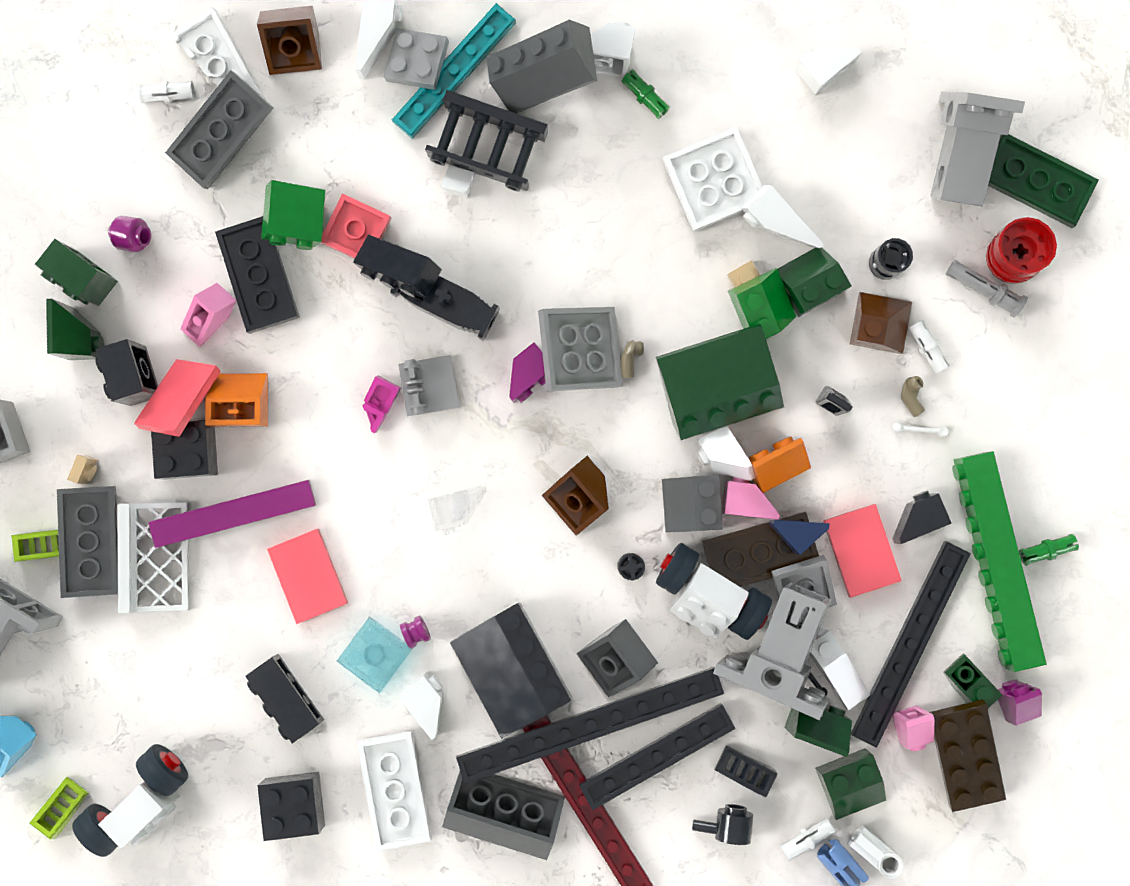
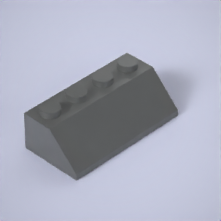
(543, 66)
(505, 814)

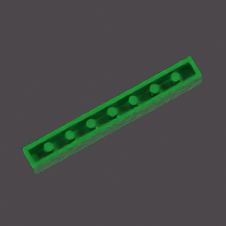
(999, 562)

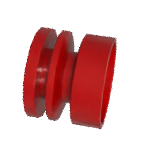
(1031, 241)

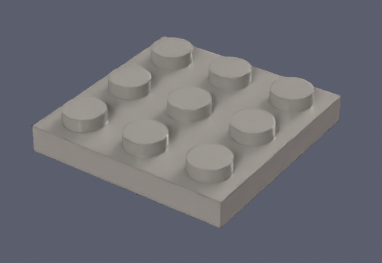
(580, 348)

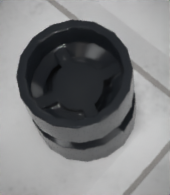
(890, 258)

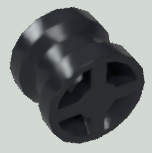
(633, 569)

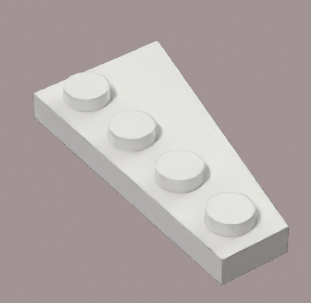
(213, 48)

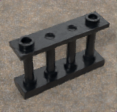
(482, 115)

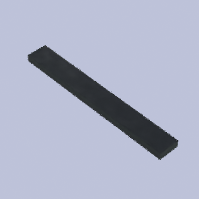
(910, 644)

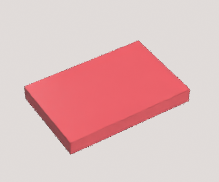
(177, 397)
(862, 550)
(307, 576)

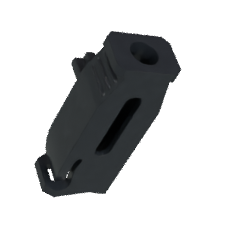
(455, 307)

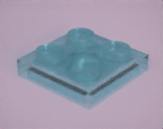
(374, 654)

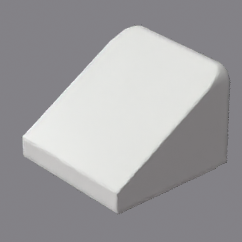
(457, 181)

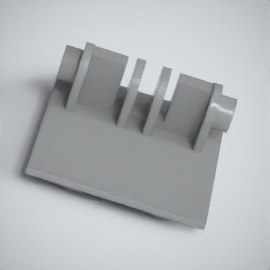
(429, 385)

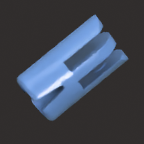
(841, 864)

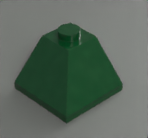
(70, 333)

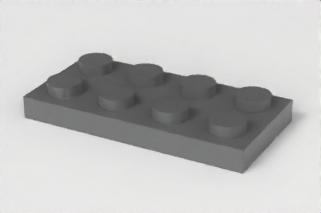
(219, 130)
(87, 541)

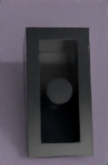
(921, 517)

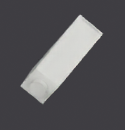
(376, 29)
(774, 214)
(838, 669)

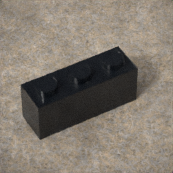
(397, 266)
(284, 698)

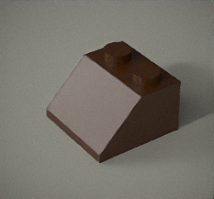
(290, 40)

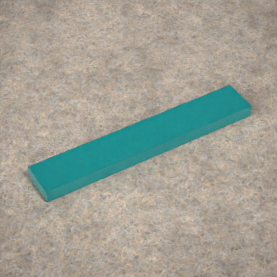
(455, 70)

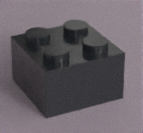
(126, 372)
(187, 455)
(291, 806)

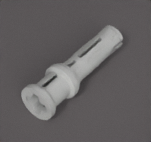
(996, 293)

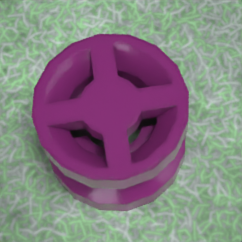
(415, 632)

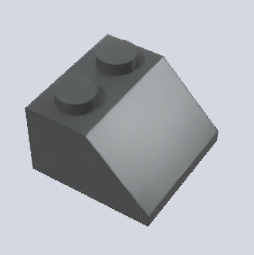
(692, 503)
(617, 658)

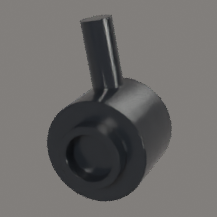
(732, 825)

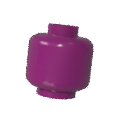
(129, 233)

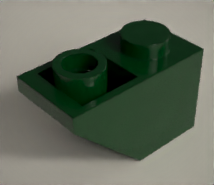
(971, 682)

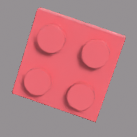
(352, 224)

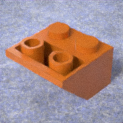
(238, 401)
(780, 464)

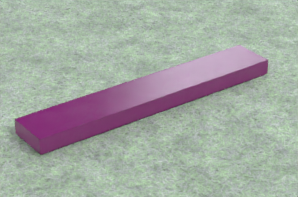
(232, 513)

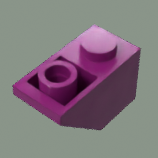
(526, 373)
(1020, 702)

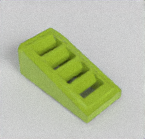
(18, 545)
(46, 828)

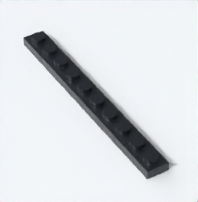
(589, 725)

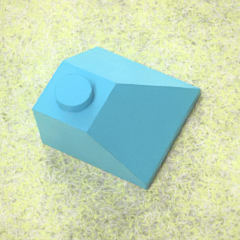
(15, 740)

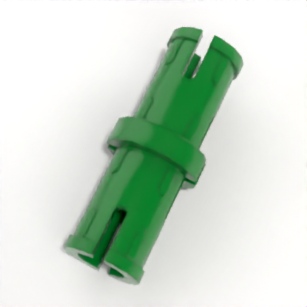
(645, 94)
(1048, 549)

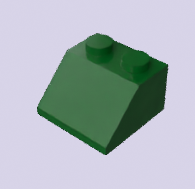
(763, 302)

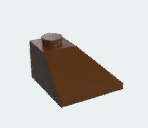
(880, 323)
(579, 495)

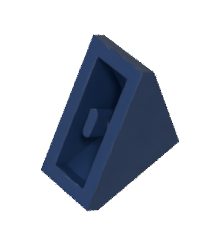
(798, 534)

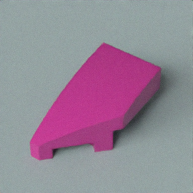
(379, 401)

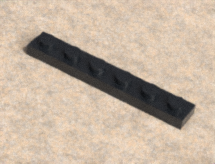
(656, 756)

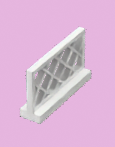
(129, 564)

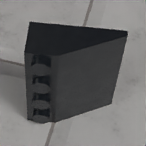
(511, 670)

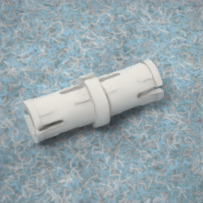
(166, 92)
(929, 346)
(808, 839)

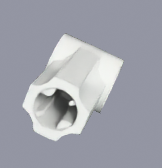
(876, 852)

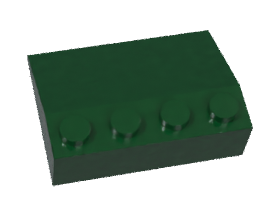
(720, 382)

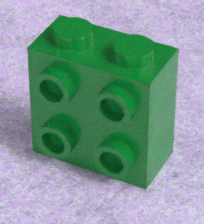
(293, 215)

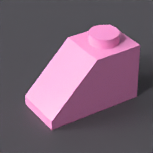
(207, 313)
(746, 500)
(914, 727)

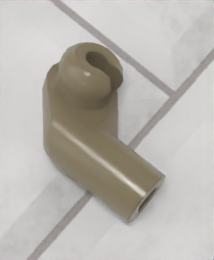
(627, 357)
(909, 395)

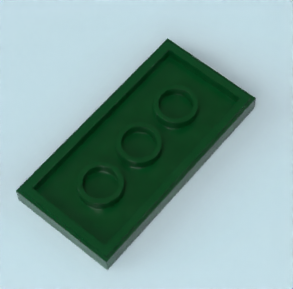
(1041, 181)

